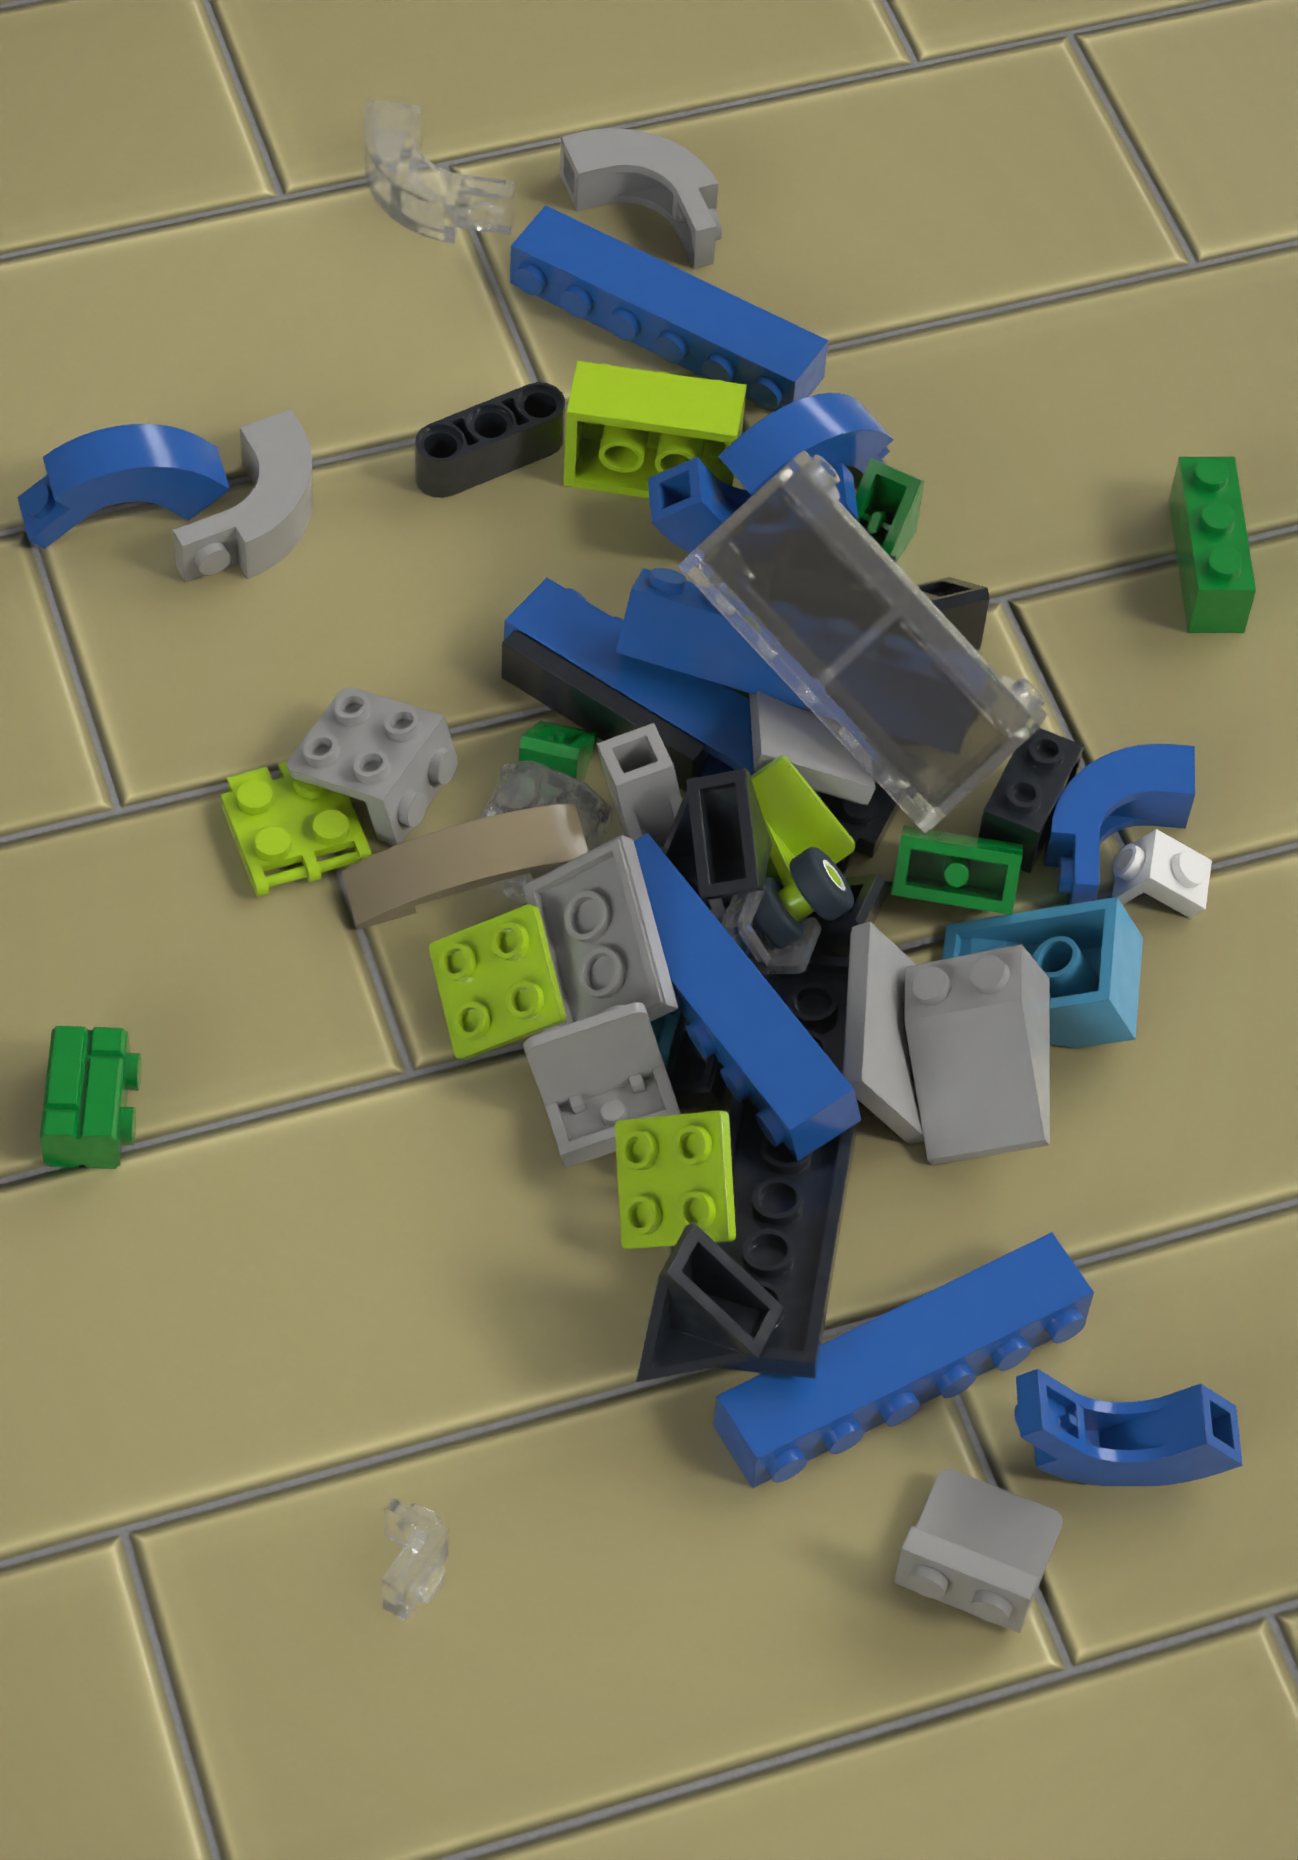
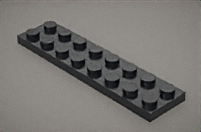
(788, 1207)

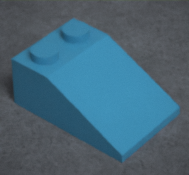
(1086, 952)

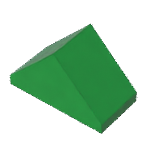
(889, 506)
(559, 748)

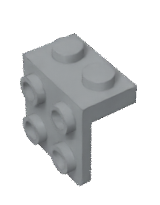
(381, 755)
(598, 1075)
(979, 1549)

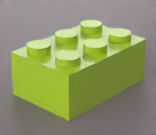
(644, 422)

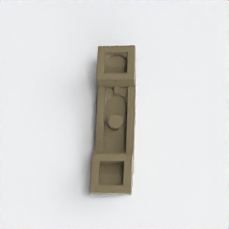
(462, 859)

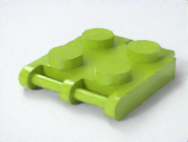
(290, 824)

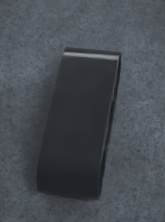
(489, 439)

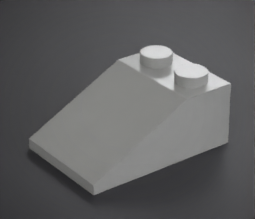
(980, 1053)

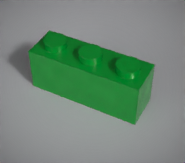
(1211, 545)

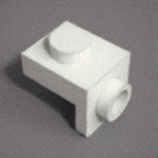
(1163, 871)

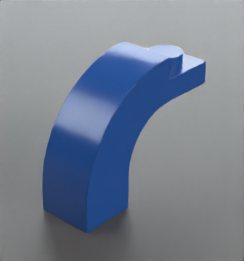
(820, 424)
(122, 466)
(693, 502)
(1114, 793)
(1127, 1442)

